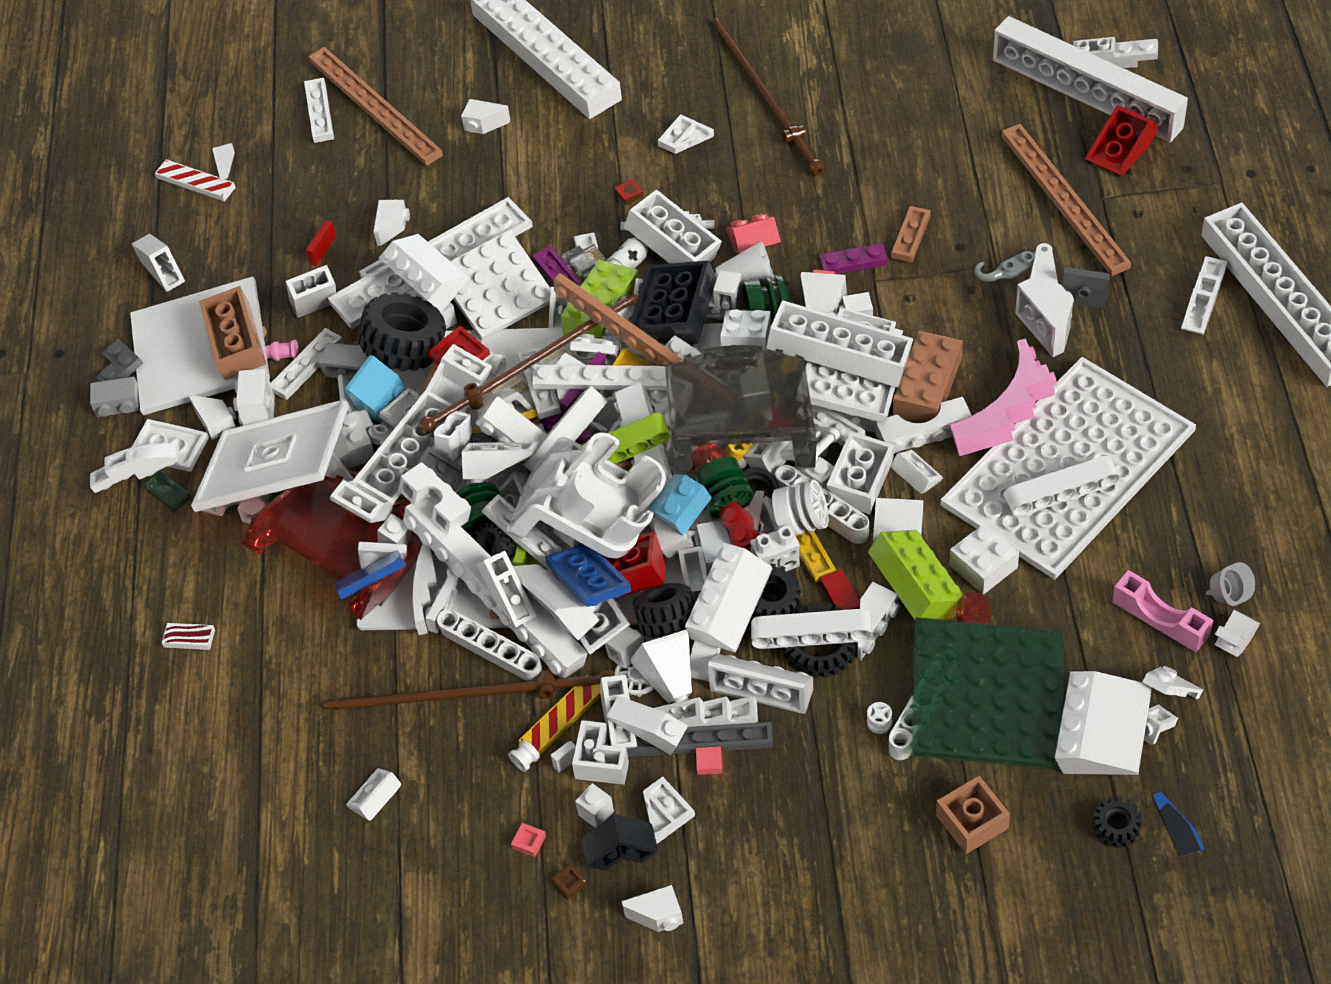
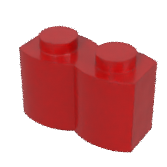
(740, 525)

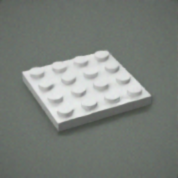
(501, 285)

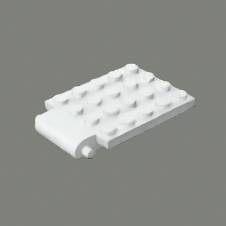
(847, 391)

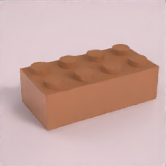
(232, 332)
(927, 377)

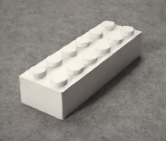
(840, 343)

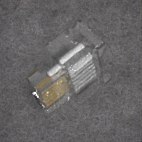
(582, 260)

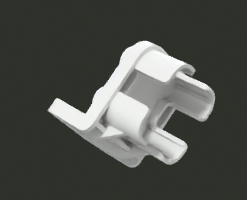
(589, 496)

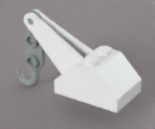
(1040, 300)

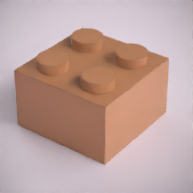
(972, 814)

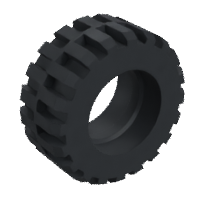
(400, 330)

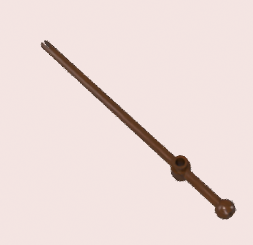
(791, 133)
(474, 396)
(545, 685)

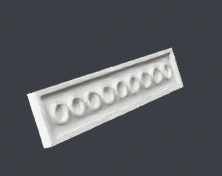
(452, 244)

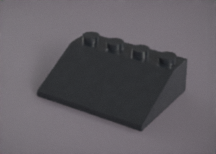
(674, 300)

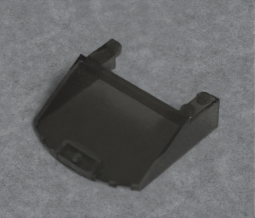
(738, 399)

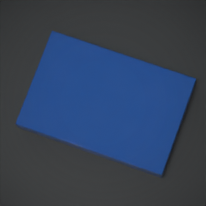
(369, 574)

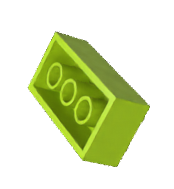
(607, 284)
(916, 574)

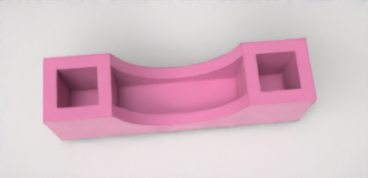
(1184, 626)

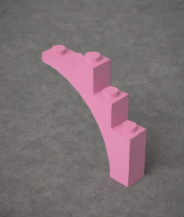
(1015, 405)

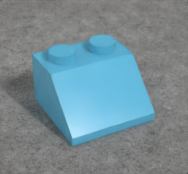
(374, 387)
(680, 503)

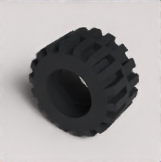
(785, 588)
(663, 609)

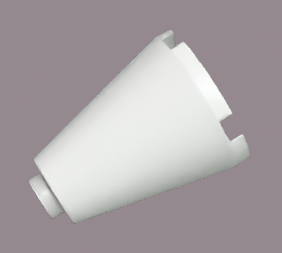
(750, 263)

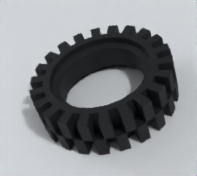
(817, 664)

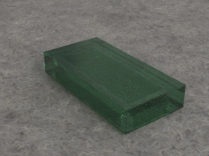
(167, 491)

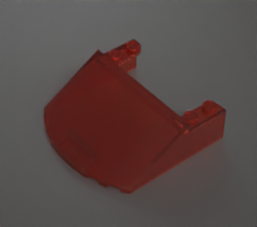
(326, 537)

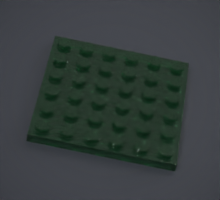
(987, 693)

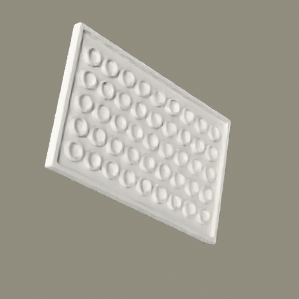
(1084, 420)

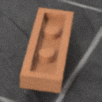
(911, 234)

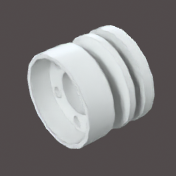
(801, 507)

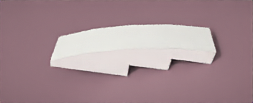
(1204, 295)
(424, 582)
(713, 712)

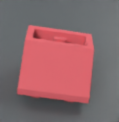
(747, 233)

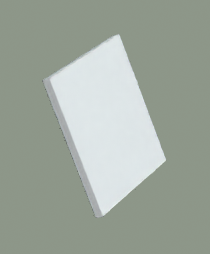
(178, 351)
(271, 455)

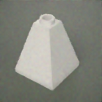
(823, 291)
(666, 665)

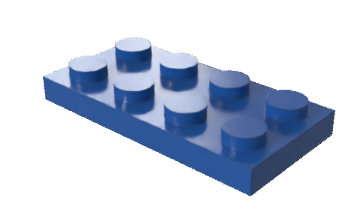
(588, 575)

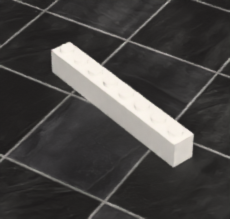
(632, 406)

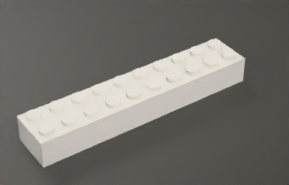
(550, 54)
(1087, 76)
(1274, 284)

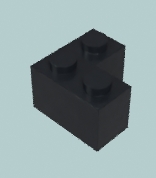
(617, 840)

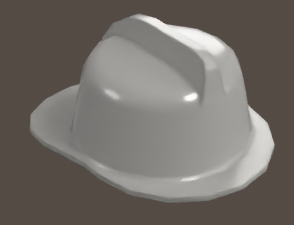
(1232, 584)

